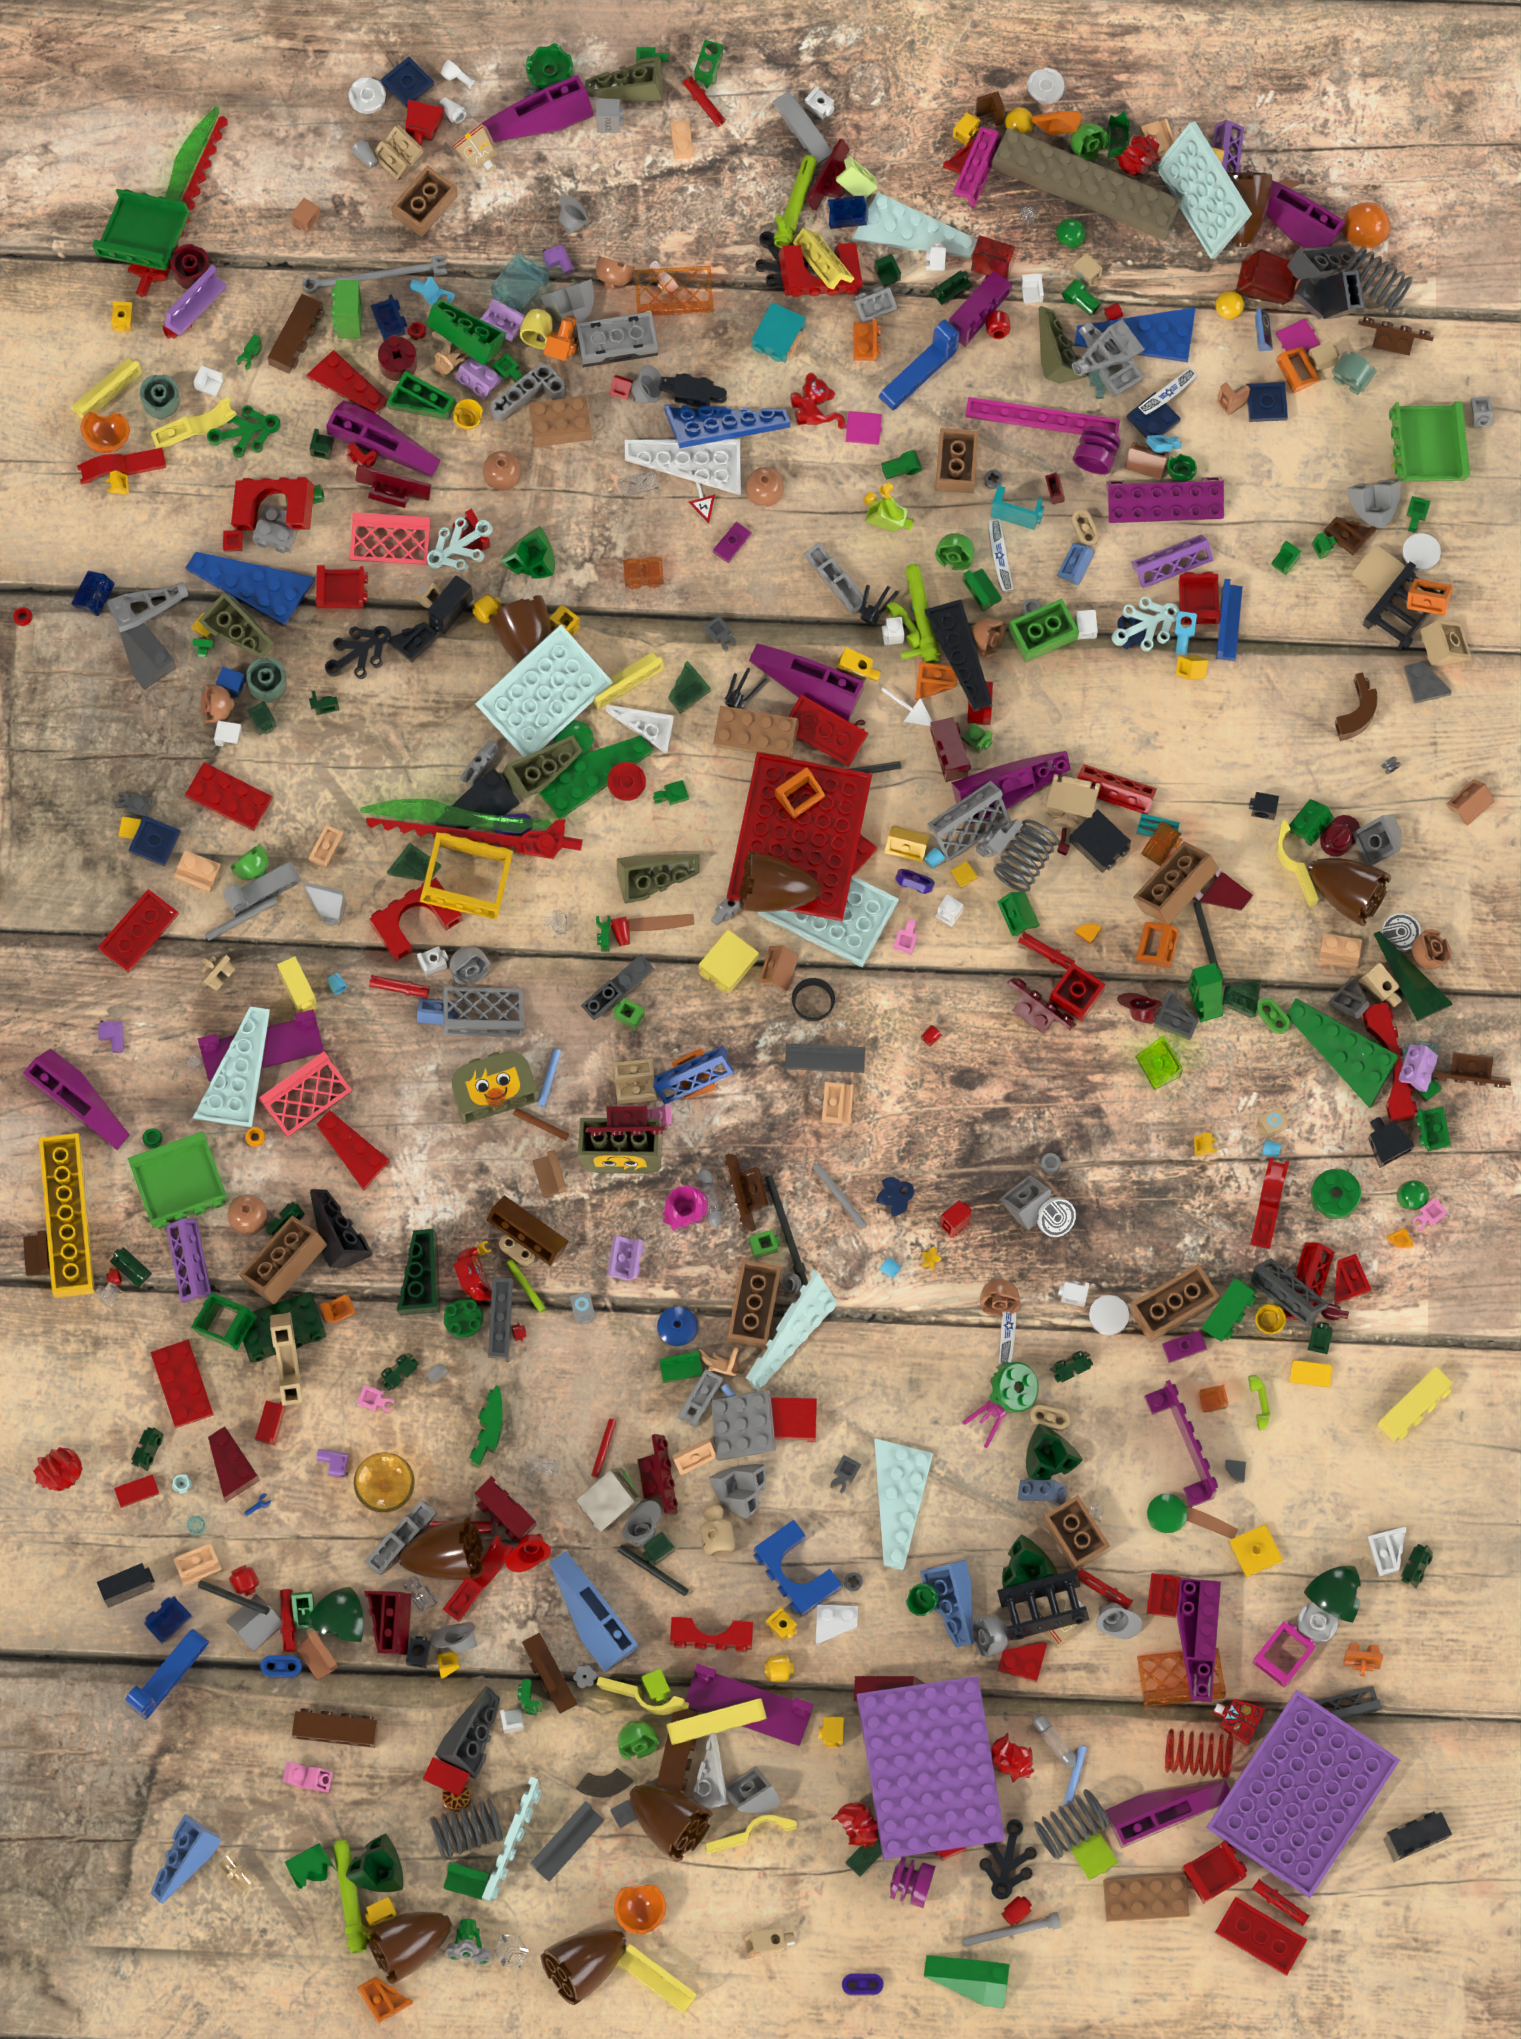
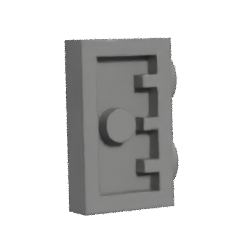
(874, 304)

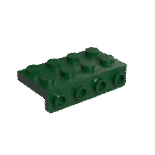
(305, 1322)

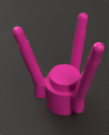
(994, 1410)

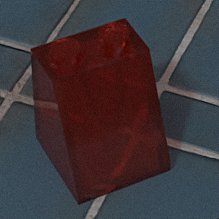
(992, 256)
(1266, 278)

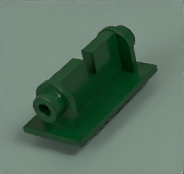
(951, 287)
(289, 1210)
(130, 1267)
(1064, 1368)
(391, 1375)
(144, 1456)
(1421, 1557)

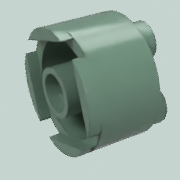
(1353, 372)
(167, 392)
(265, 669)

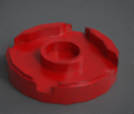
(626, 781)

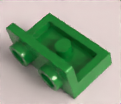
(1311, 821)
(1433, 1128)
(524, 1695)

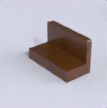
(991, 104)
(36, 1254)

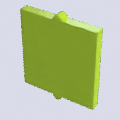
(1094, 1856)

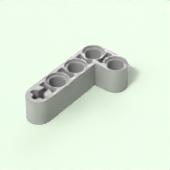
(525, 395)
(261, 889)

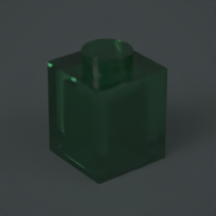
(262, 718)
(657, 1549)

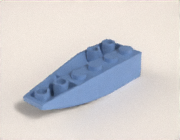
(592, 1616)

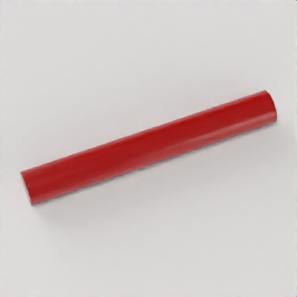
(603, 1448)

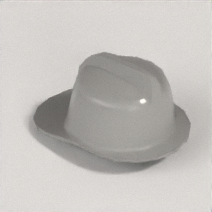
(572, 214)
(647, 385)
(642, 1523)
(1118, 1621)
(456, 1637)

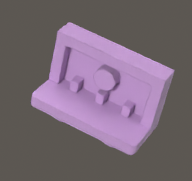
(504, 319)
(478, 378)
(1418, 1067)
(625, 1258)

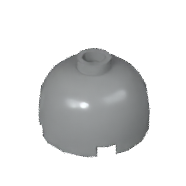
(468, 965)
(991, 1635)

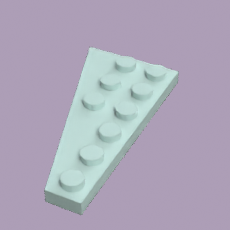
(909, 229)
(236, 1082)
(795, 1327)
(901, 1485)
(514, 1834)

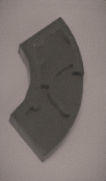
(604, 1785)

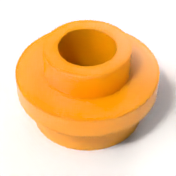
(255, 1131)

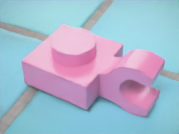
(906, 939)

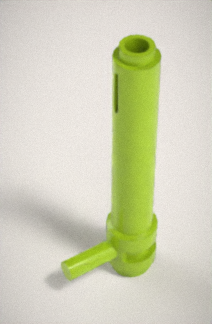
(787, 223)
(928, 641)
(354, 1928)

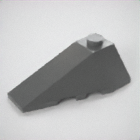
(1320, 261)
(146, 655)
(468, 1737)

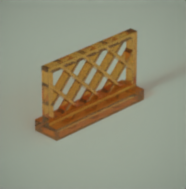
(679, 307)
(1176, 1694)

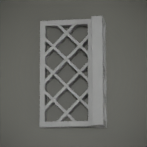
(963, 812)
(484, 1027)

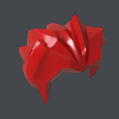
(1139, 155)
(58, 1469)
(1011, 1759)
(858, 1824)

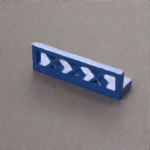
(1229, 621)
(688, 1070)

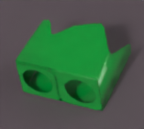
(707, 77)
(1118, 121)
(309, 1865)

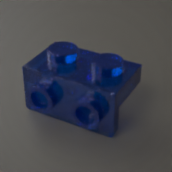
(848, 212)
(388, 318)
(93, 592)
(167, 1619)

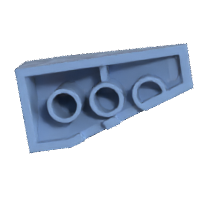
(954, 1599)
(191, 1849)

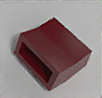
(1058, 497)

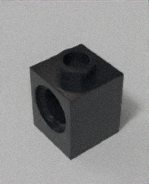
(1264, 805)
(418, 1661)

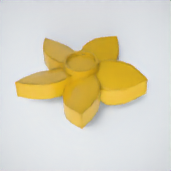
(931, 1258)

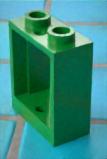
(236, 1331)

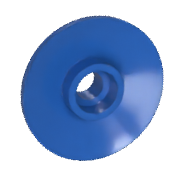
(673, 1335)

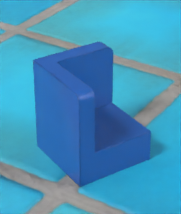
(231, 680)

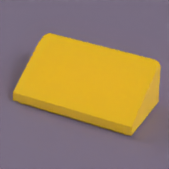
(1311, 1373)

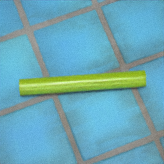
(525, 1285)

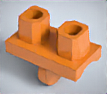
(1363, 1660)

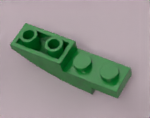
(491, 1419)

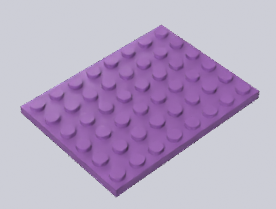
(930, 1767)
(1303, 1794)

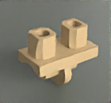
(222, 965)
(235, 1873)

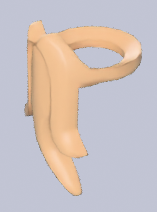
(447, 362)
(720, 1364)

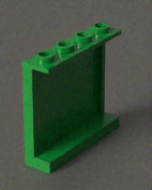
(143, 229)

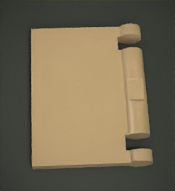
(1073, 796)

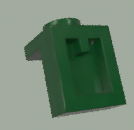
(325, 705)
(1320, 1337)

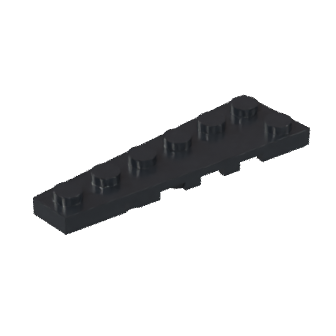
(956, 640)

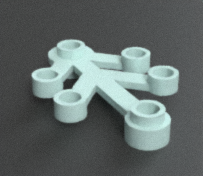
(457, 544)
(1148, 622)

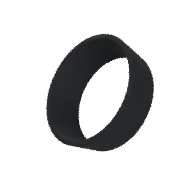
(813, 982)

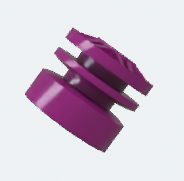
(1096, 450)
(912, 1882)

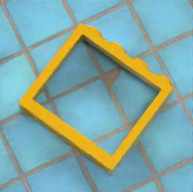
(461, 902)

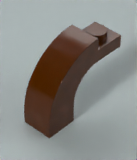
(1357, 721)

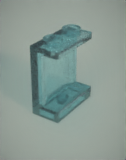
(519, 283)

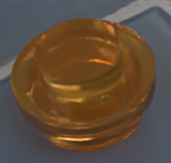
(495, 1098)

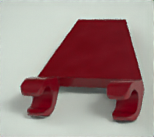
(1225, 893)

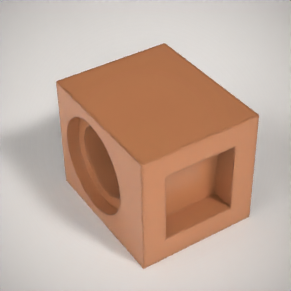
(305, 215)

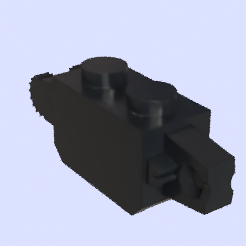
(692, 390)

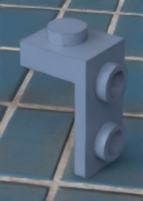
(1042, 1491)

